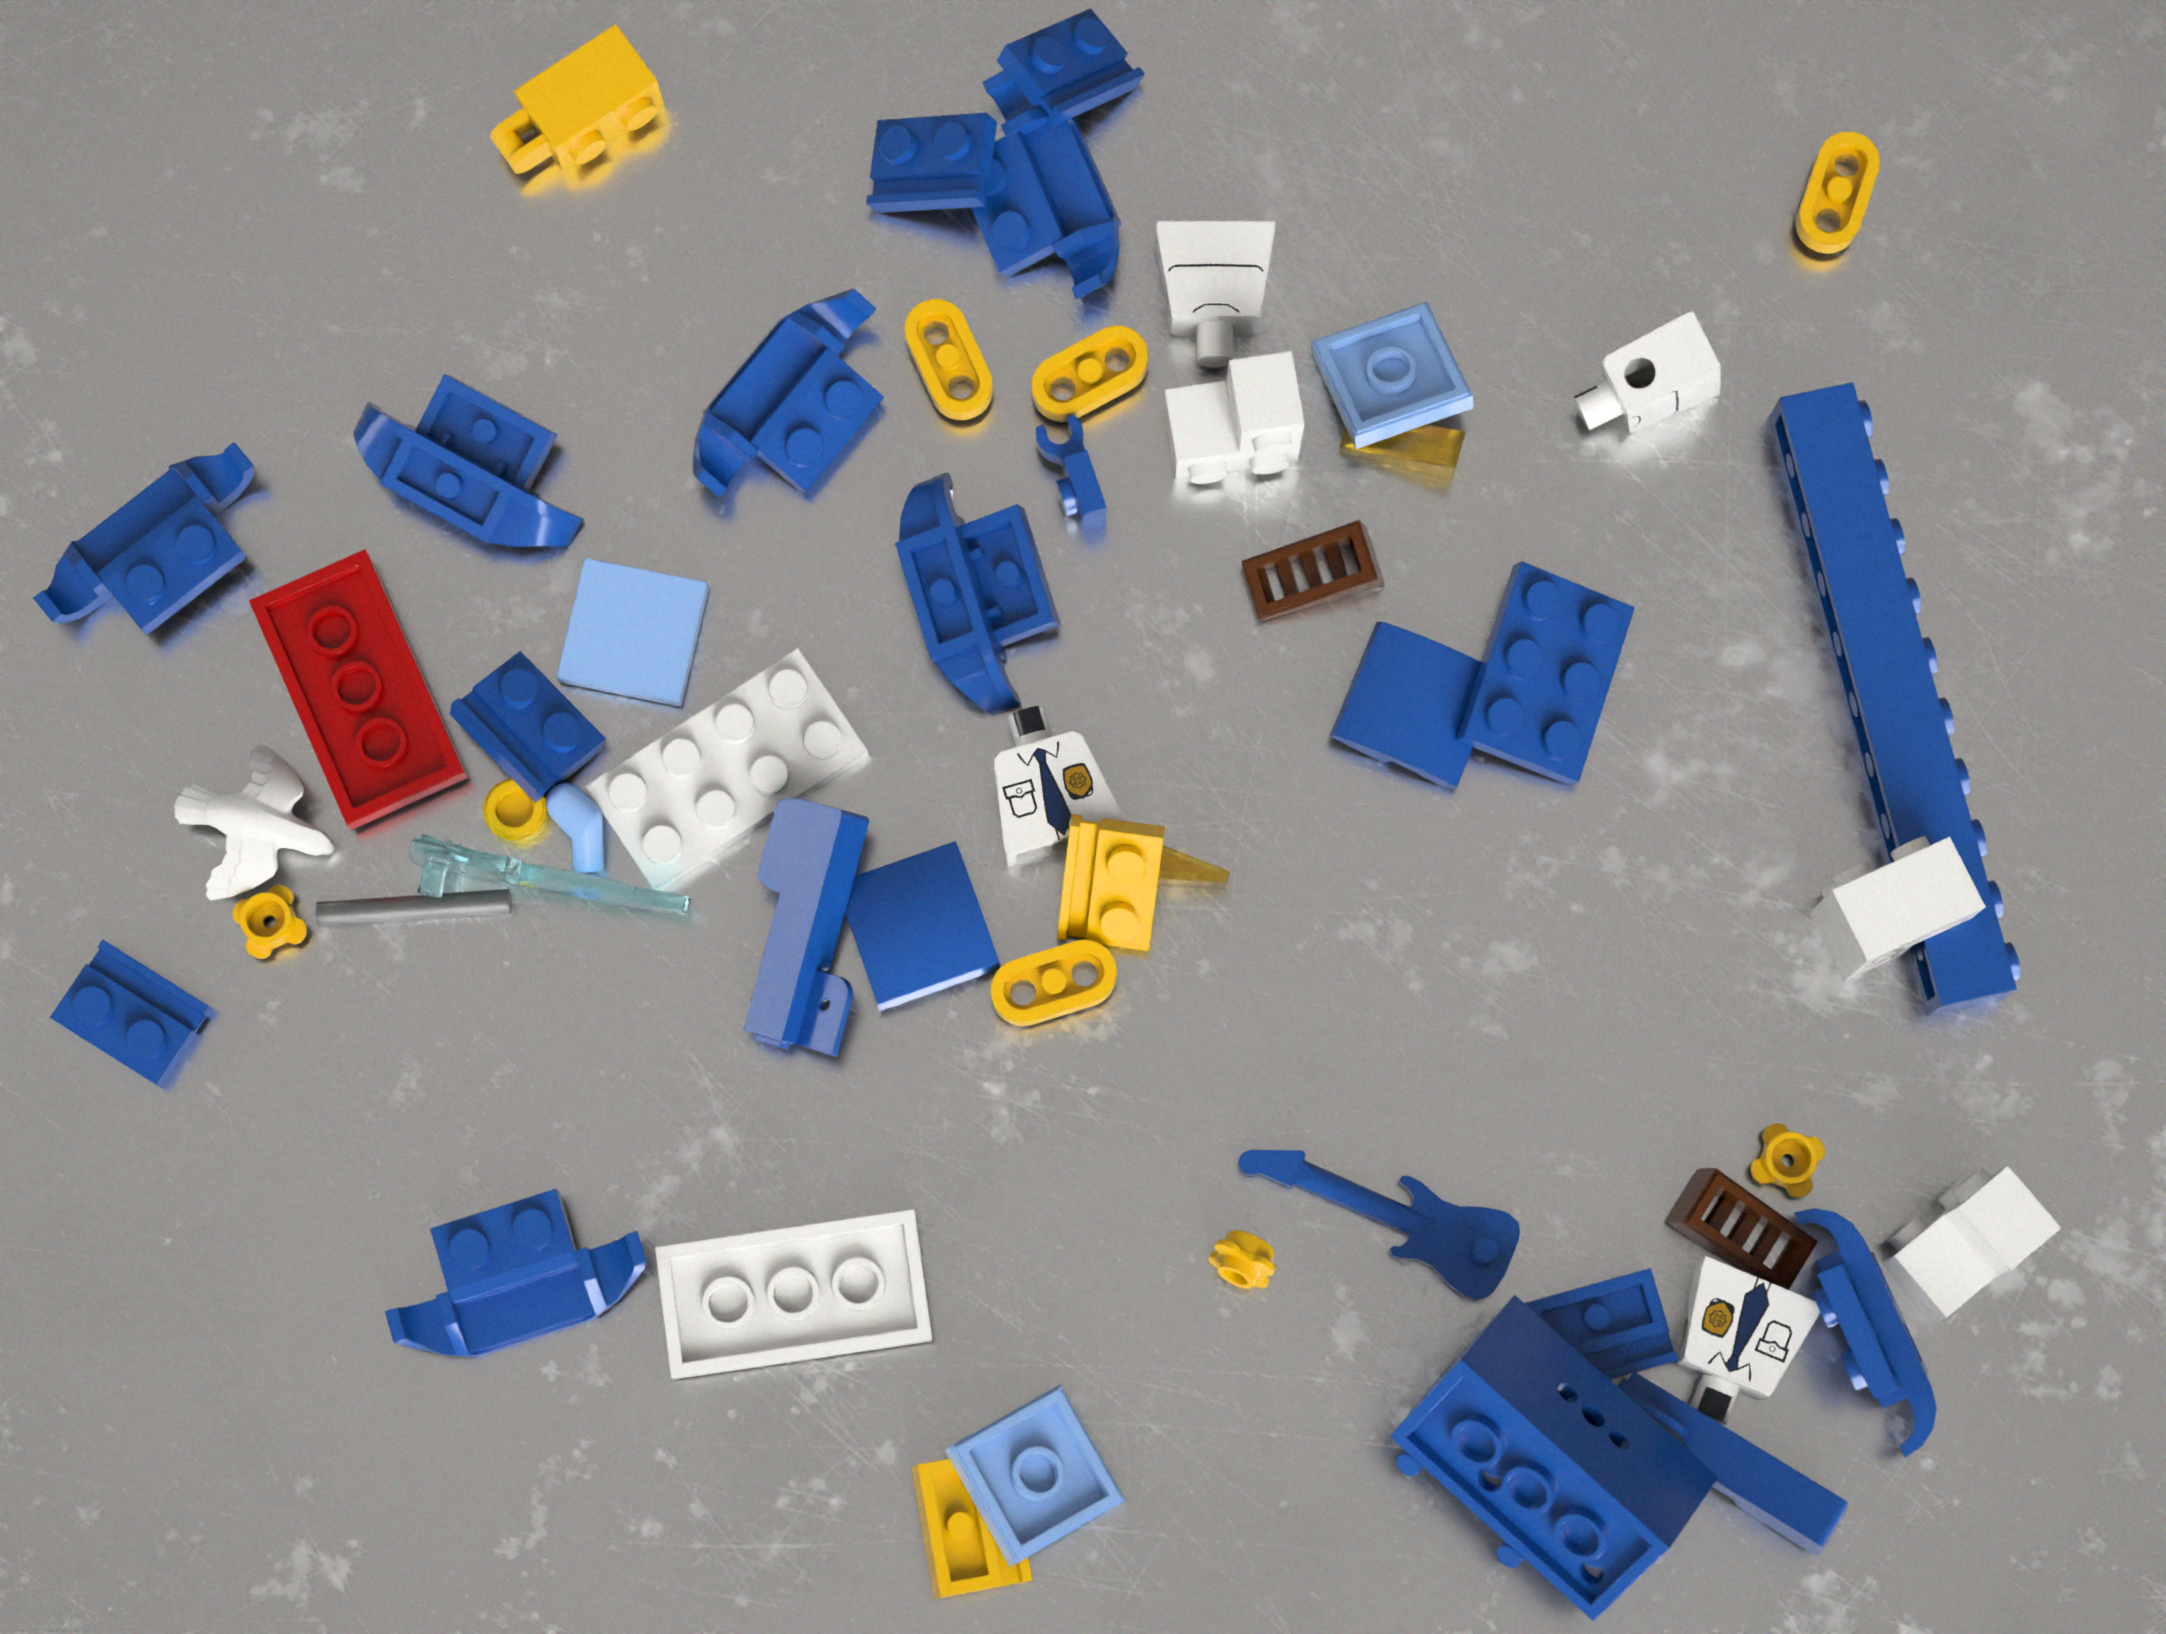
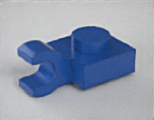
(1079, 488)

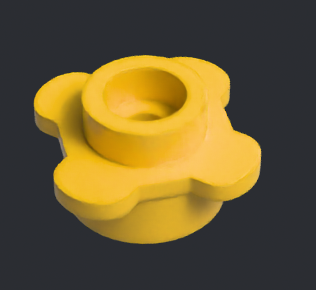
(253, 912)
(1804, 1151)
(1243, 1259)

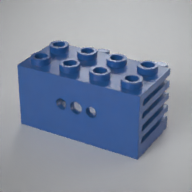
(1573, 1454)

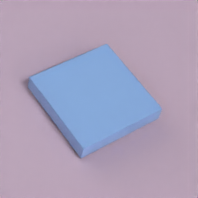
(1391, 375)
(632, 632)
(1034, 1475)

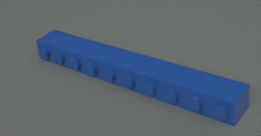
(1888, 676)

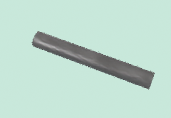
(413, 908)

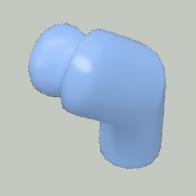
(581, 822)

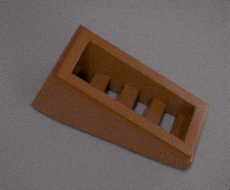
(1305, 550)
(1696, 1199)

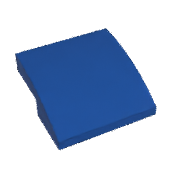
(1409, 704)
(919, 926)

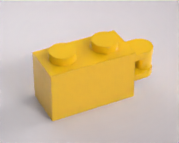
(580, 104)

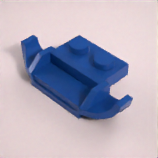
(1046, 195)
(789, 399)
(469, 466)
(156, 546)
(973, 589)
(515, 1280)
(1879, 1339)

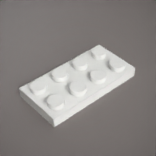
(726, 770)
(793, 1294)

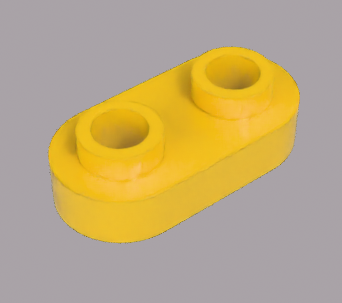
(1835, 195)
(950, 362)
(1085, 371)
(1052, 980)

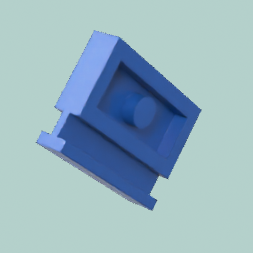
(1070, 67)
(931, 162)
(527, 726)
(131, 1013)
(1612, 1323)

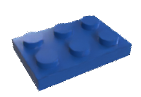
(1545, 673)

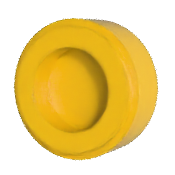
(513, 814)

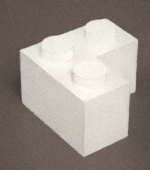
(1237, 422)
(1887, 911)
(1980, 1234)

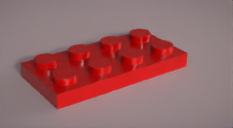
(358, 689)

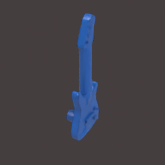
(1461, 1244)

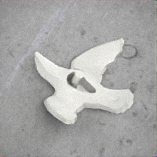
(254, 824)

